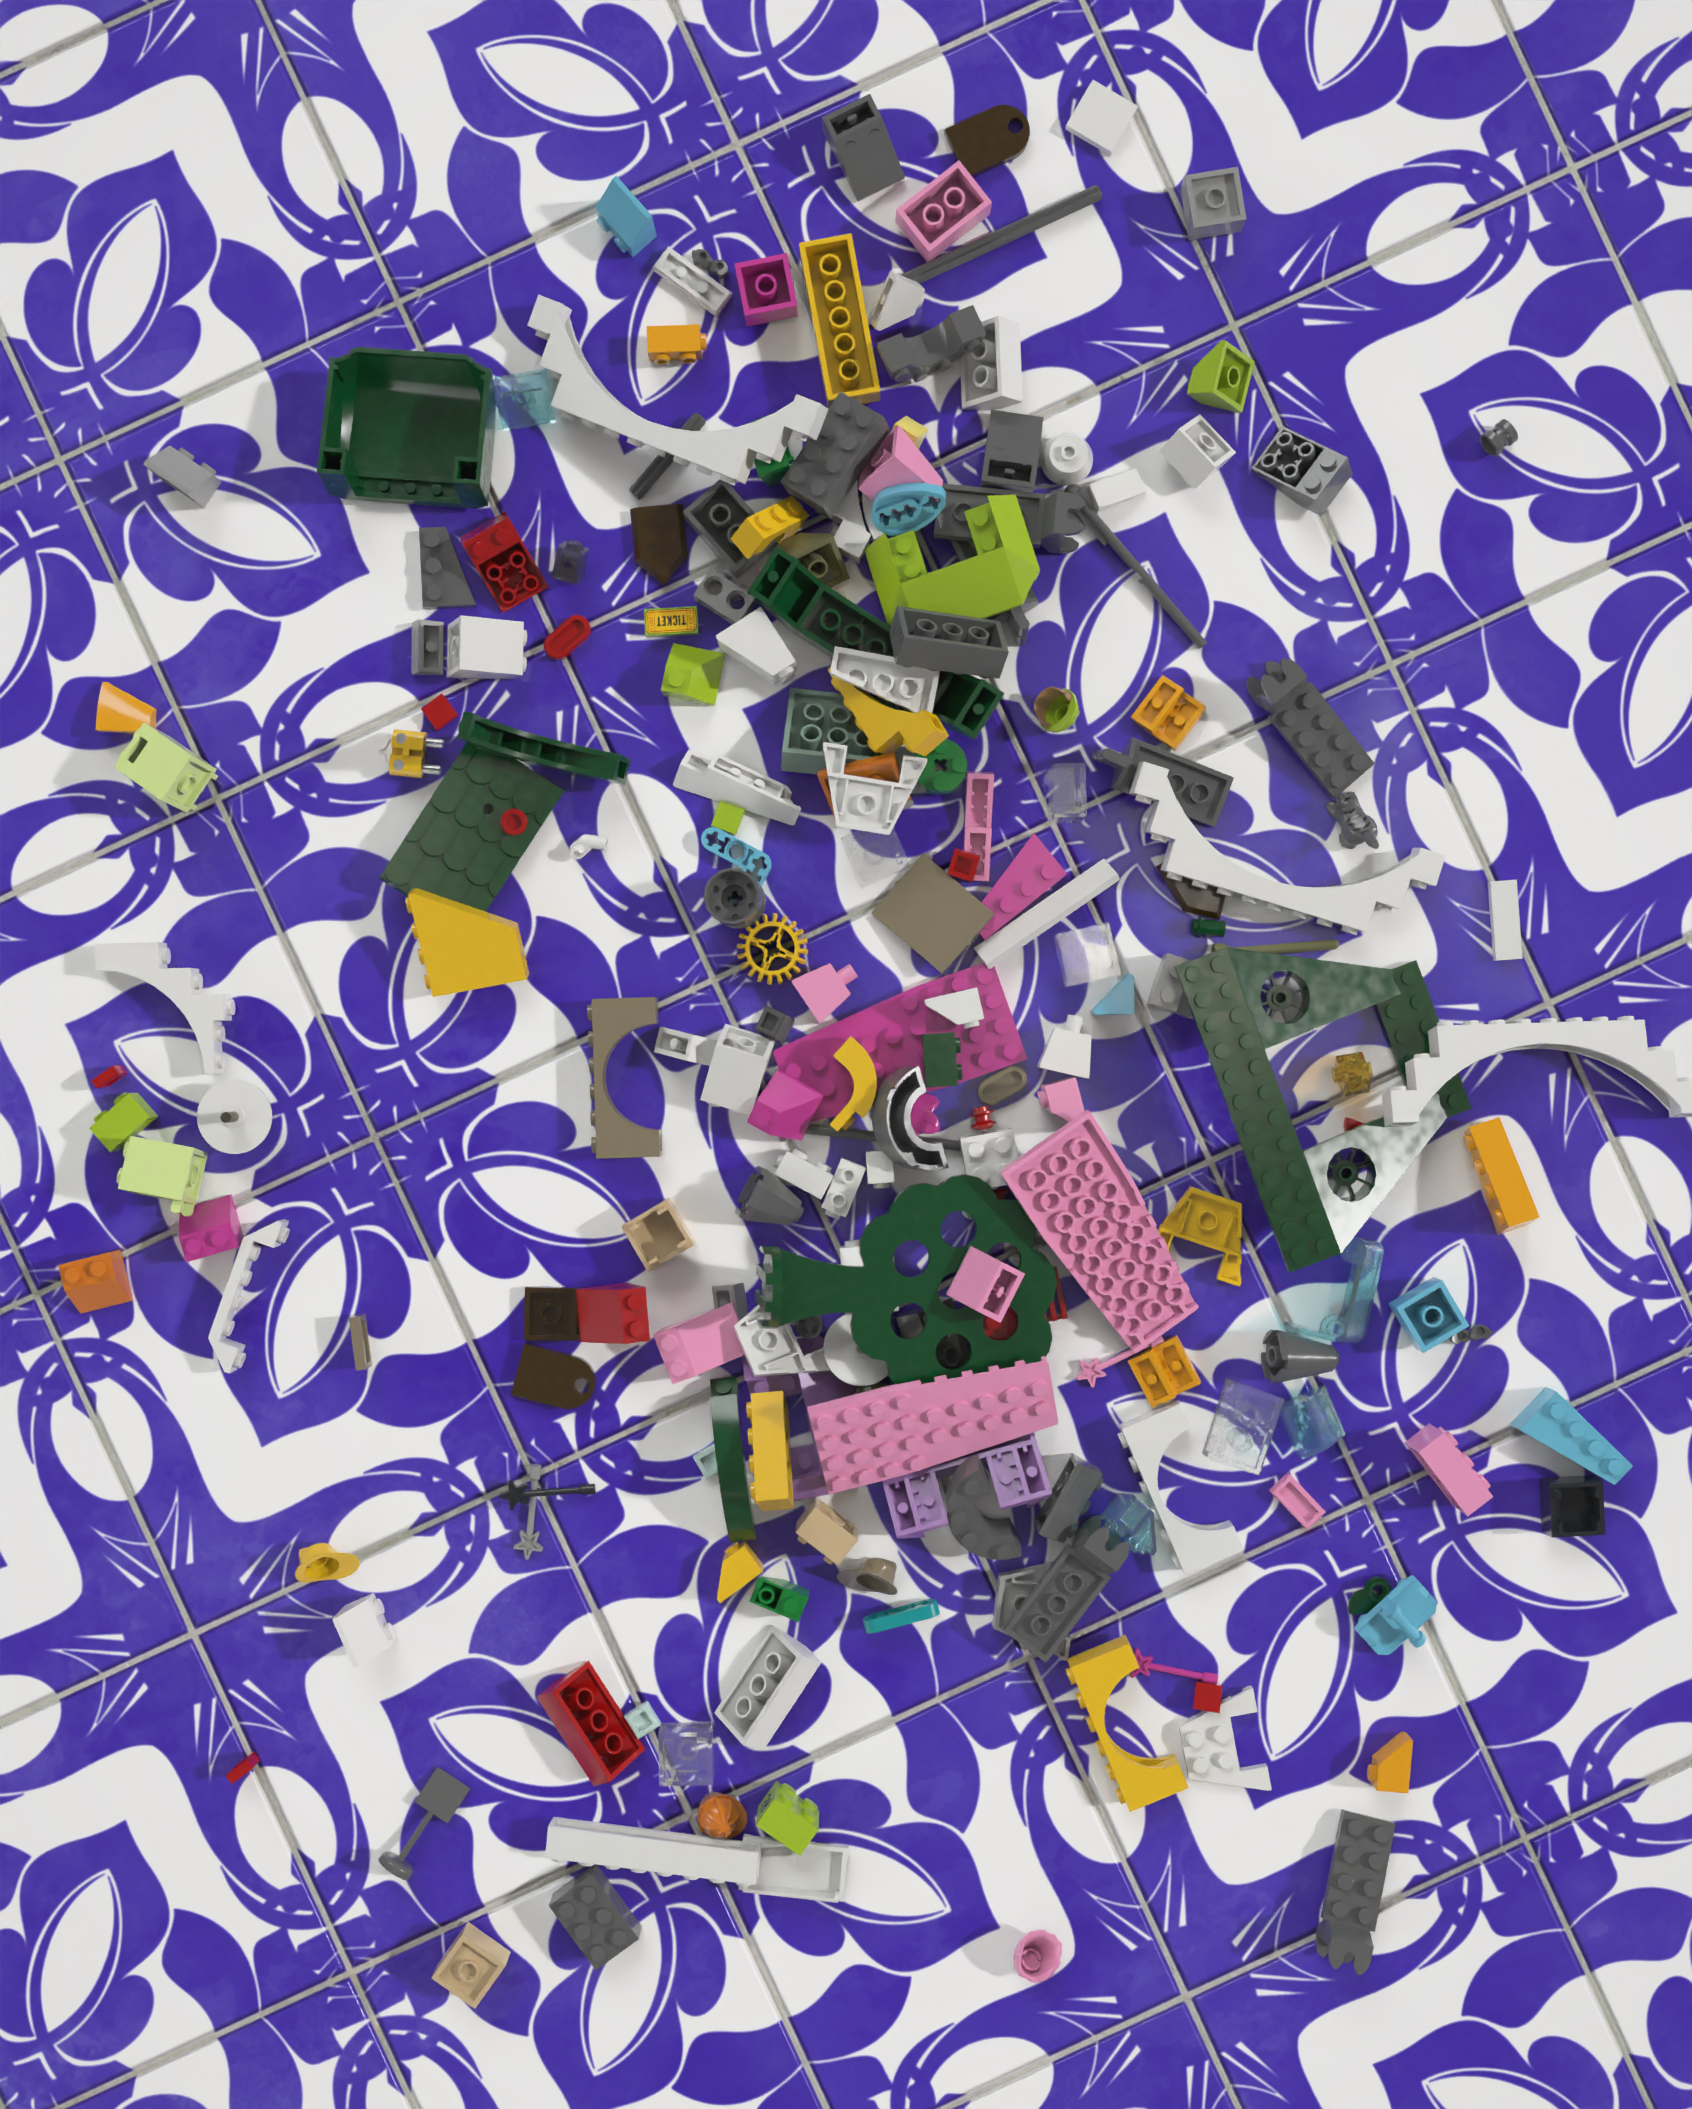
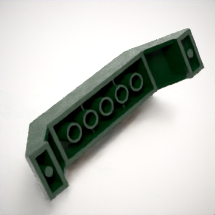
(831, 620)

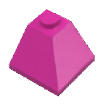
(785, 1107)

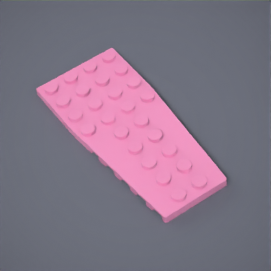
(1101, 1230)
(926, 1424)

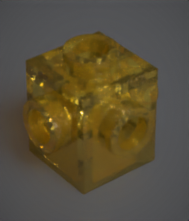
(1352, 1068)

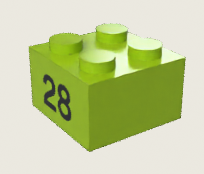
(788, 1817)

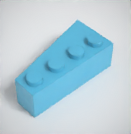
(1563, 1429)

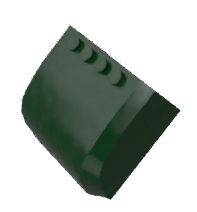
(408, 428)

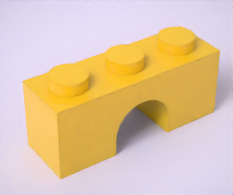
(774, 522)

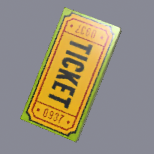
(671, 621)

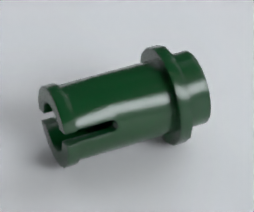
(1208, 927)

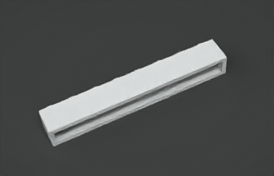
(653, 1851)

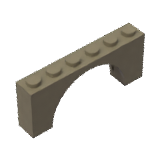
(615, 1133)

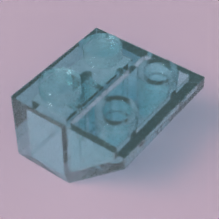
(1311, 1422)
(1132, 1522)

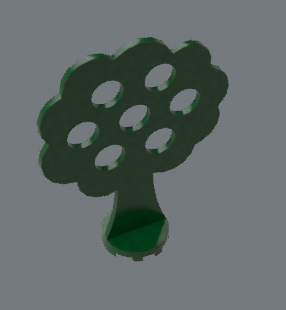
(807, 1287)

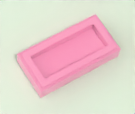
(1297, 1501)

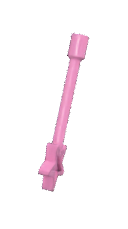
(1093, 1370)

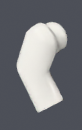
(586, 843)

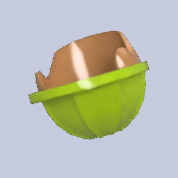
(1056, 709)

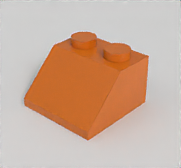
(96, 1281)

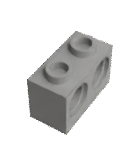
(721, 603)

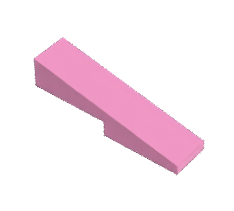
(979, 819)

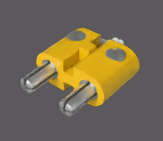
(409, 753)

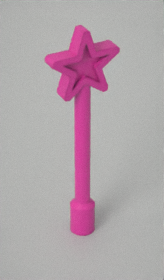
(1144, 1665)

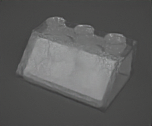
(1242, 1427)

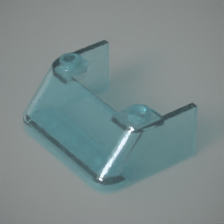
(1352, 1323)

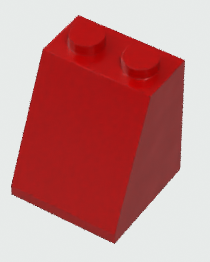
(613, 1314)

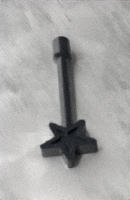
(518, 1494)

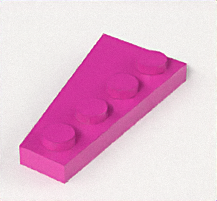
(1023, 882)

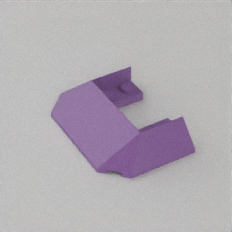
(816, 1389)
(1014, 1469)

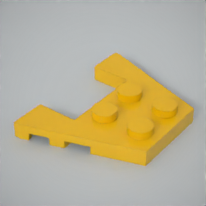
(1209, 1222)

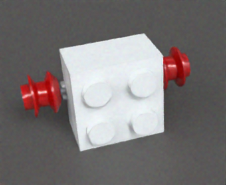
(988, 1151)

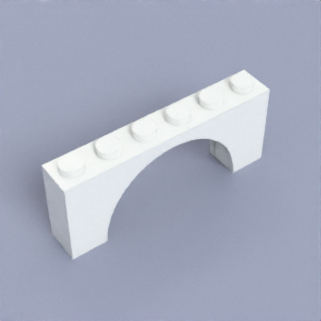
(1193, 1544)

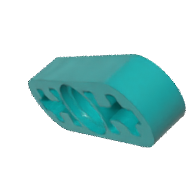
(901, 1615)

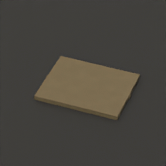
(933, 913)

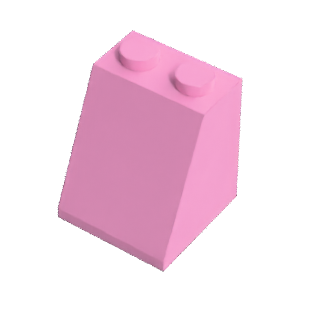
(896, 463)

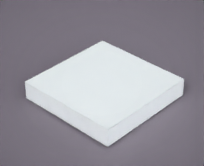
(1101, 117)

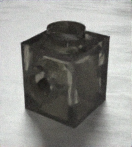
(570, 562)

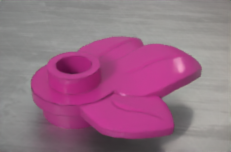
(922, 1115)

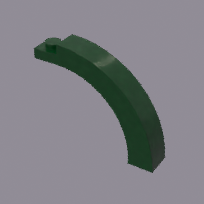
(731, 1459)

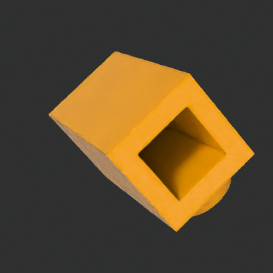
(675, 343)

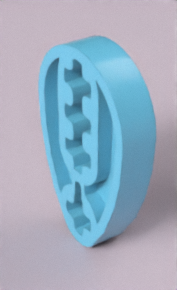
(910, 494)

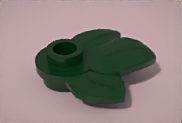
(1365, 1600)

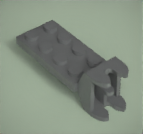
(1044, 518)
(1309, 725)
(1067, 1588)
(1354, 1890)

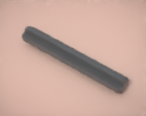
(660, 464)

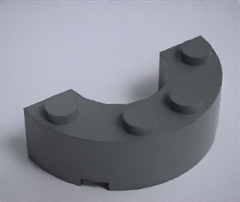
(934, 349)
(893, 1122)
(974, 1531)

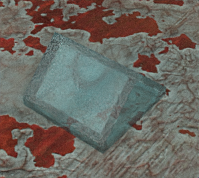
(524, 399)

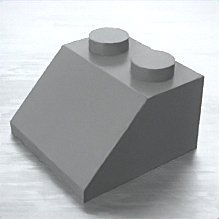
(184, 474)
(1167, 990)

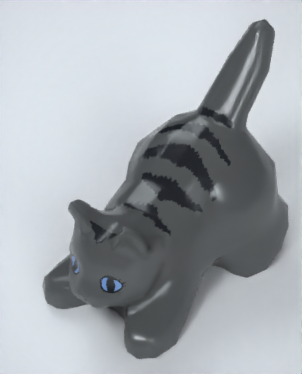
(1354, 823)

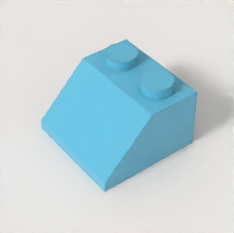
(625, 218)

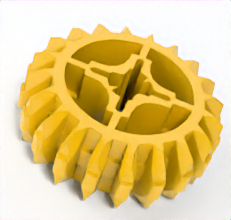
(793, 957)

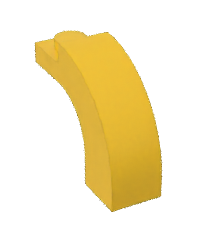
(861, 1068)

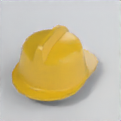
(324, 1563)

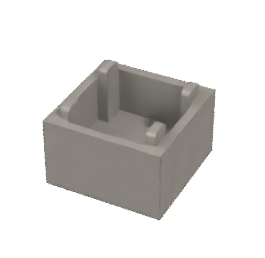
(1213, 203)

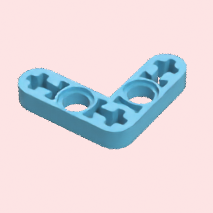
(747, 859)

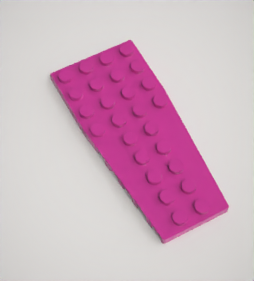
(893, 1038)

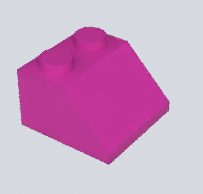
(210, 1229)

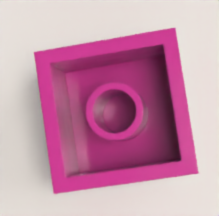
(766, 289)

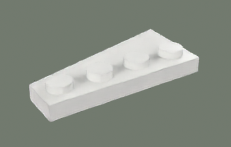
(880, 675)

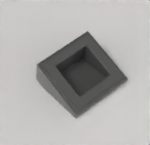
(774, 1024)

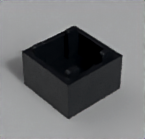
(1572, 1506)

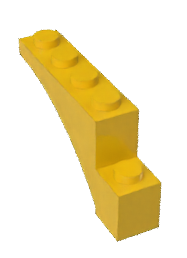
(888, 727)

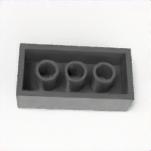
(834, 462)
(948, 642)

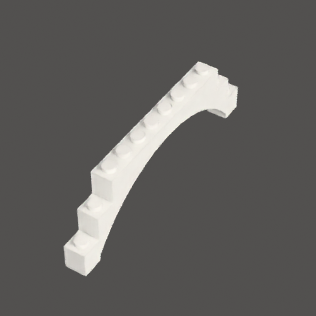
(718, 451)
(1196, 859)
(1615, 1043)

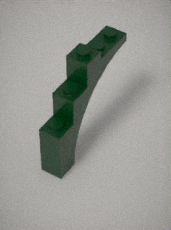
(542, 751)

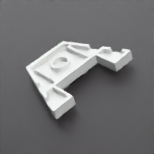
(868, 802)
(775, 1350)
(1211, 1746)

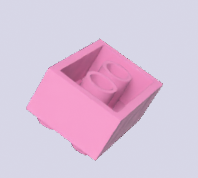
(943, 211)
(1450, 1468)

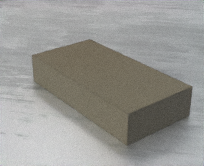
(360, 1341)

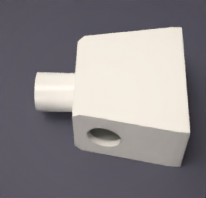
(1068, 1050)

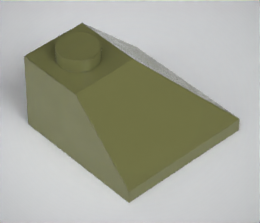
(819, 555)

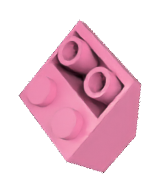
(985, 1284)

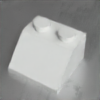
(1196, 451)
(364, 1629)

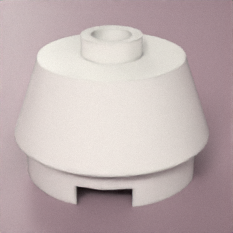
(1066, 459)

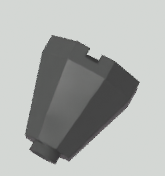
(768, 1200)

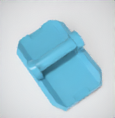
(1398, 1617)

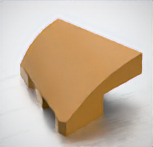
(121, 711)

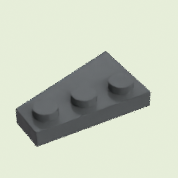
(441, 572)

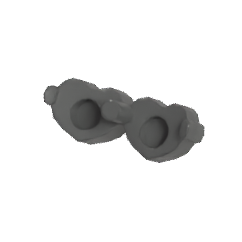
(703, 259)
(1476, 1332)

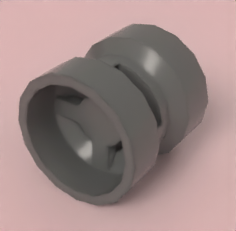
(1502, 435)
(810, 1327)

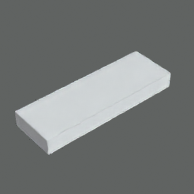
(692, 281)
(1505, 920)

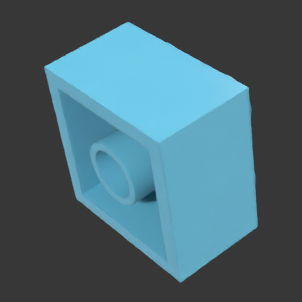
(1428, 1314)

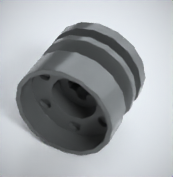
(724, 887)

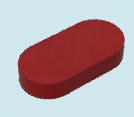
(567, 637)

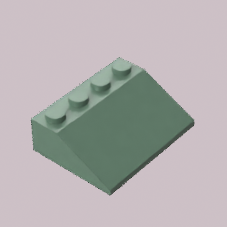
(816, 719)

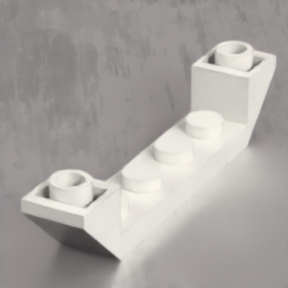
(228, 1351)

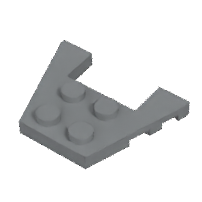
(1011, 1592)

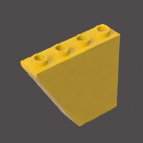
(464, 945)

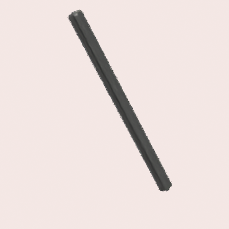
(1005, 235)

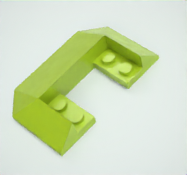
(972, 588)

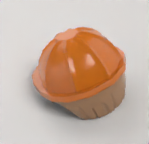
(721, 1816)

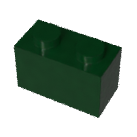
(940, 1059)

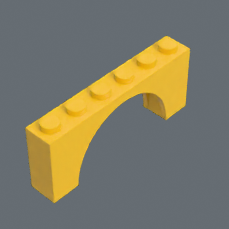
(1139, 1778)

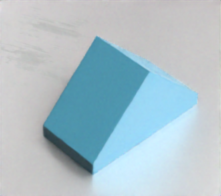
(1118, 1000)

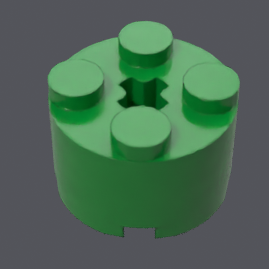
(955, 769)

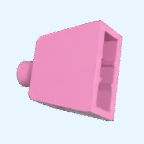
(824, 989)

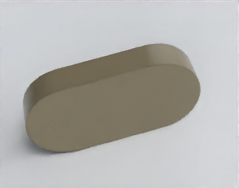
(1002, 1085)

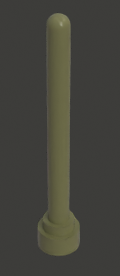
(1283, 948)

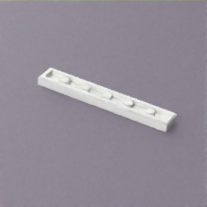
(1046, 913)

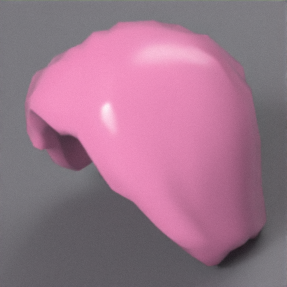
(1037, 1956)

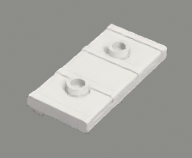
(812, 1876)

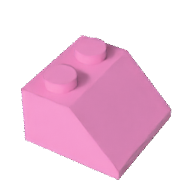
(1061, 1098)

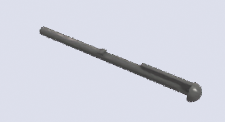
(1106, 536)

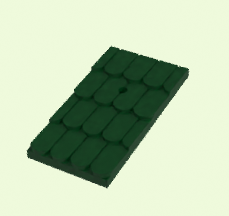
(460, 848)

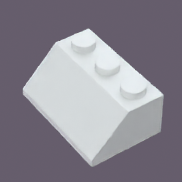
(993, 372)

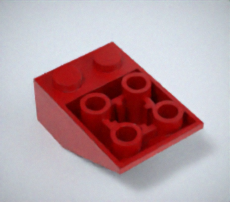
(503, 562)

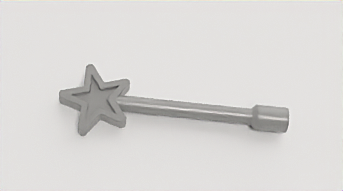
(528, 1539)

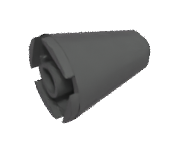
(1295, 1357)

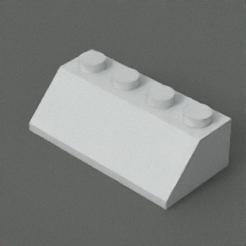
(767, 1688)

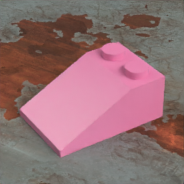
(699, 1343)

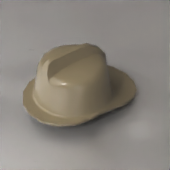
(872, 1575)

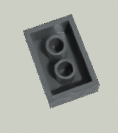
(716, 519)
(595, 1916)

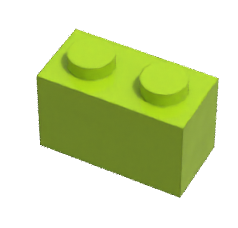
(123, 1120)

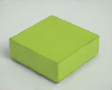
(728, 818)

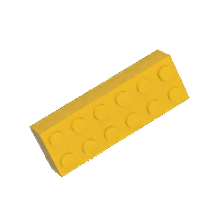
(839, 319)

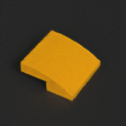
(1168, 713)
(1164, 1371)

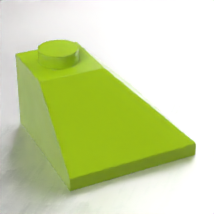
(1222, 378)
(693, 674)

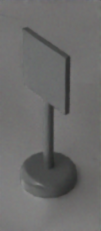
(441, 1798)

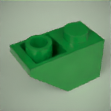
(780, 1597)

